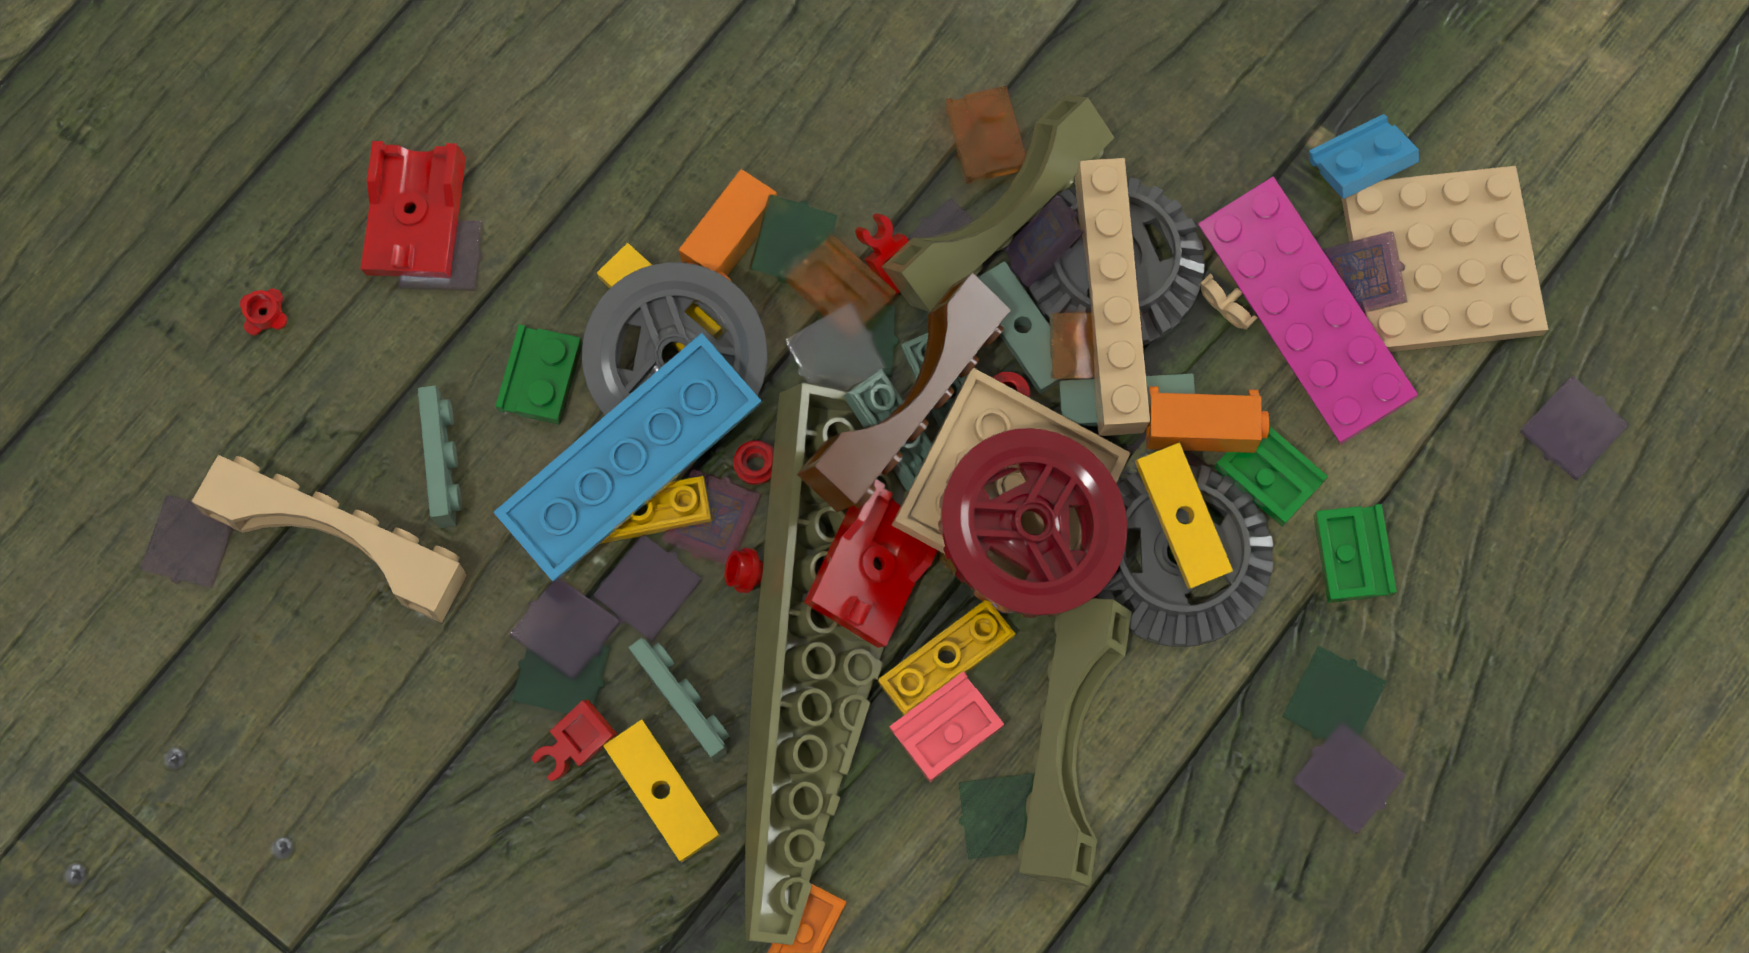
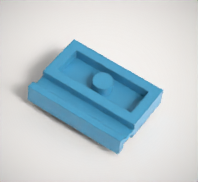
(1364, 156)

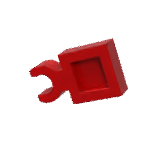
(883, 246)
(578, 737)

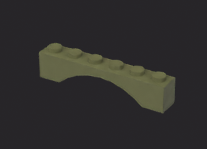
(1060, 140)
(1057, 834)

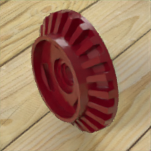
(1057, 477)

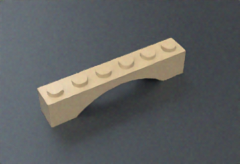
(1115, 312)
(251, 501)

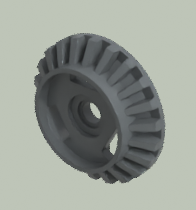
(1163, 287)
(657, 303)
(1158, 592)

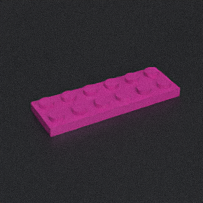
(1307, 310)

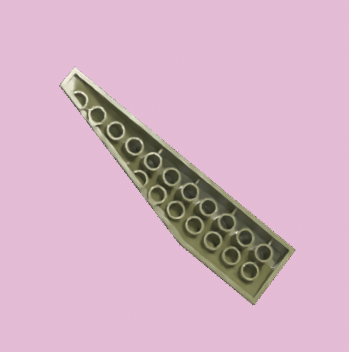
(806, 676)

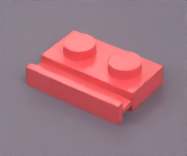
(946, 726)

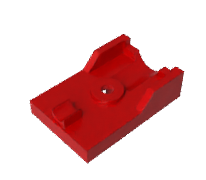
(416, 241)
(848, 583)

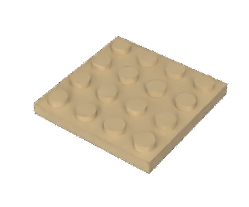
(1463, 257)
(977, 413)

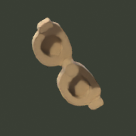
(1226, 305)

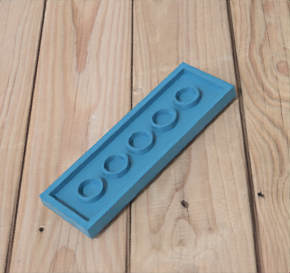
(627, 457)

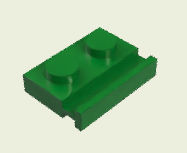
(539, 374)
(1274, 476)
(1354, 553)

